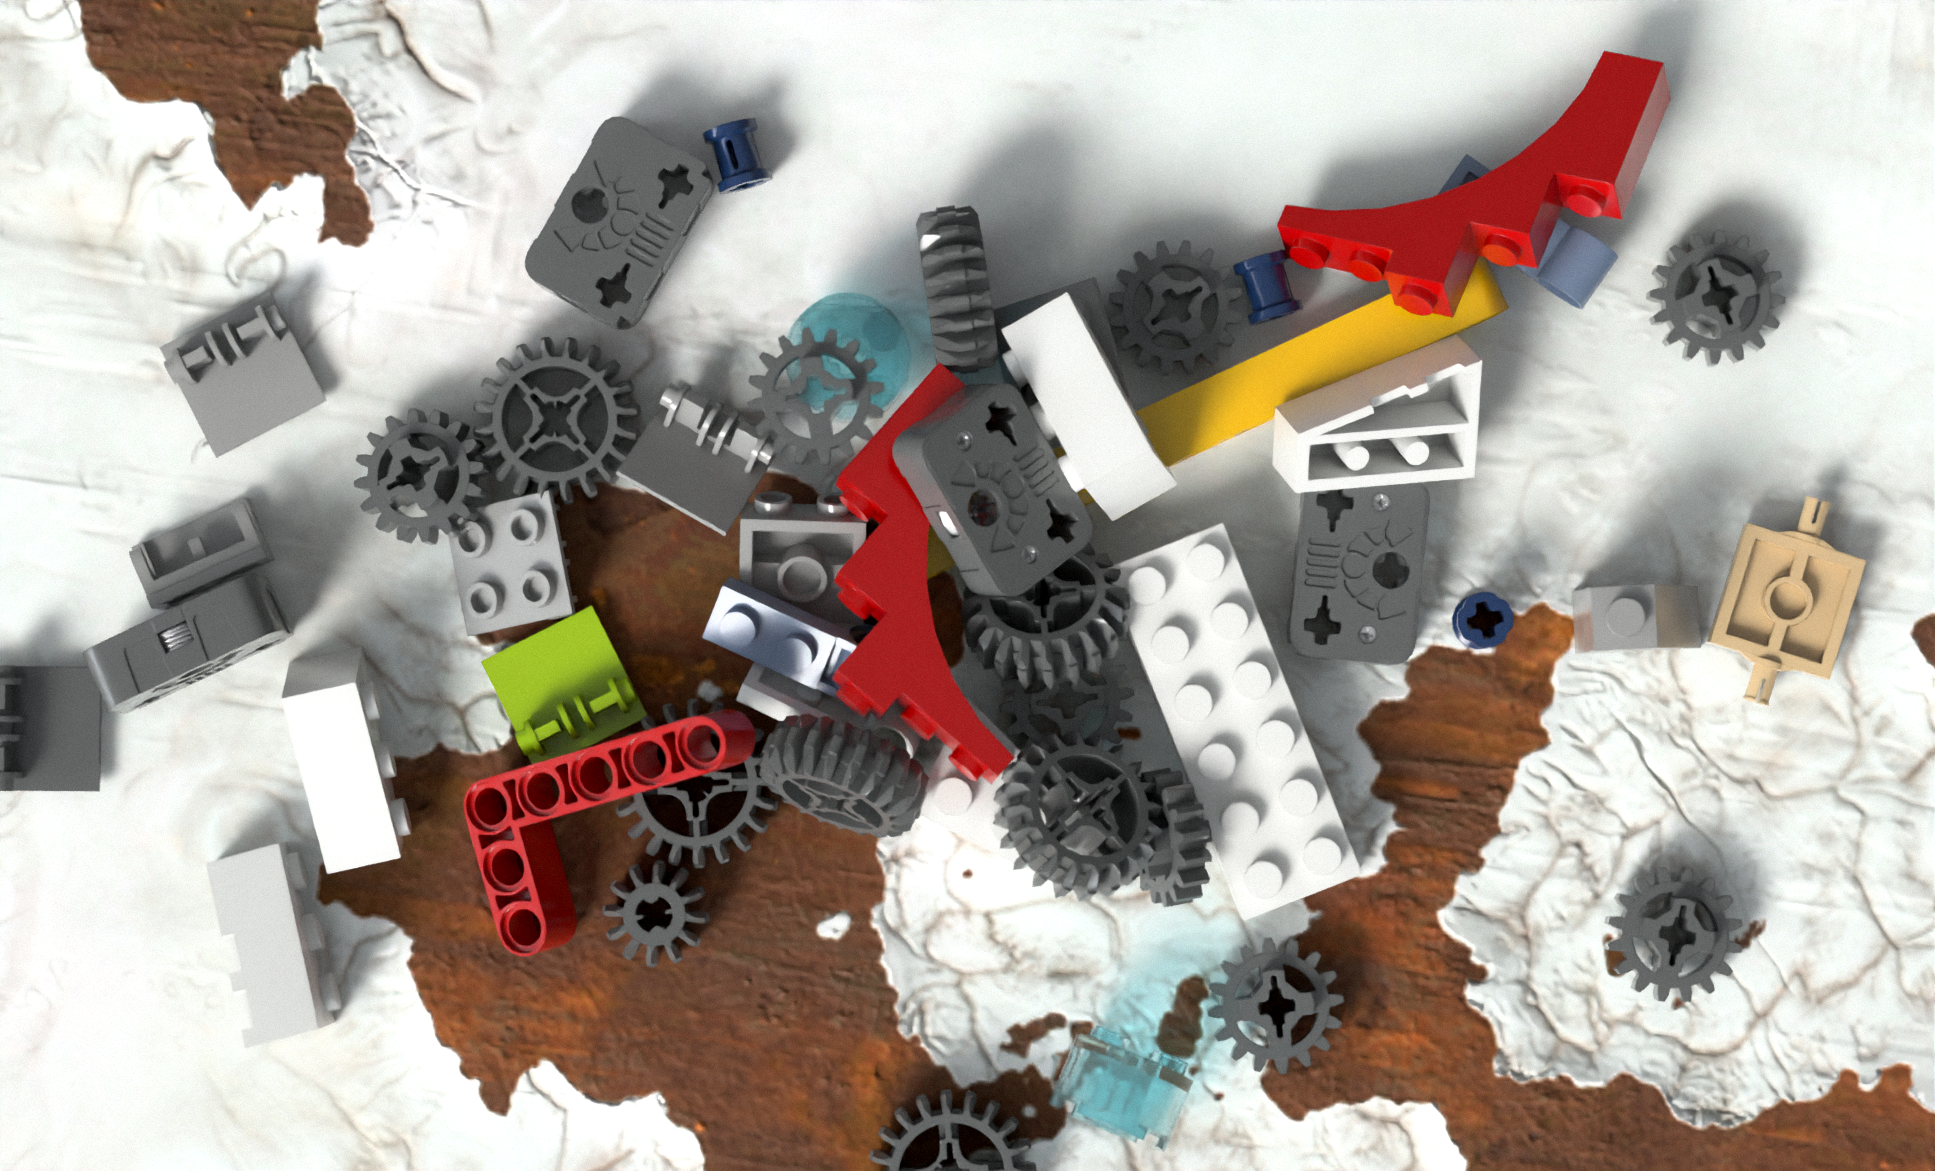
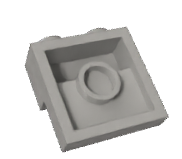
(799, 550)

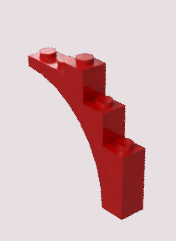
(1507, 215)
(889, 581)

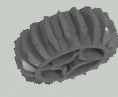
(957, 289)
(577, 399)
(1080, 625)
(1054, 774)
(844, 775)
(698, 826)
(948, 1121)

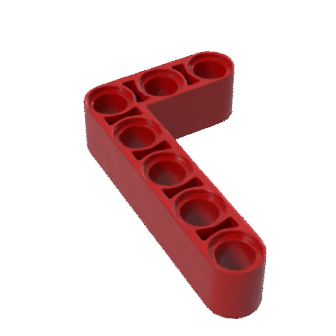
(582, 785)

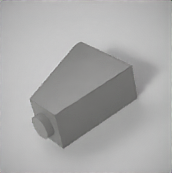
(1636, 618)

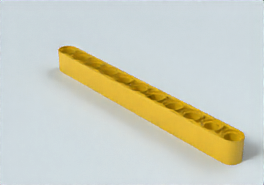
(1250, 390)

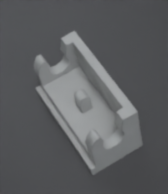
(200, 554)

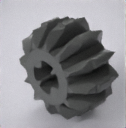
(652, 893)

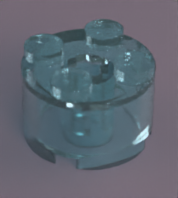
(879, 337)
(1123, 1089)

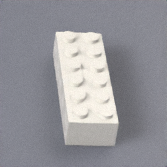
(1234, 723)

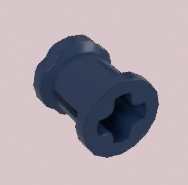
(737, 156)
(1267, 287)
(1474, 637)

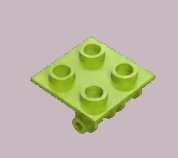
(564, 688)

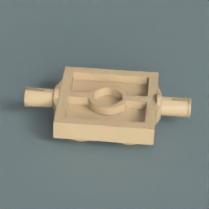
(1786, 601)

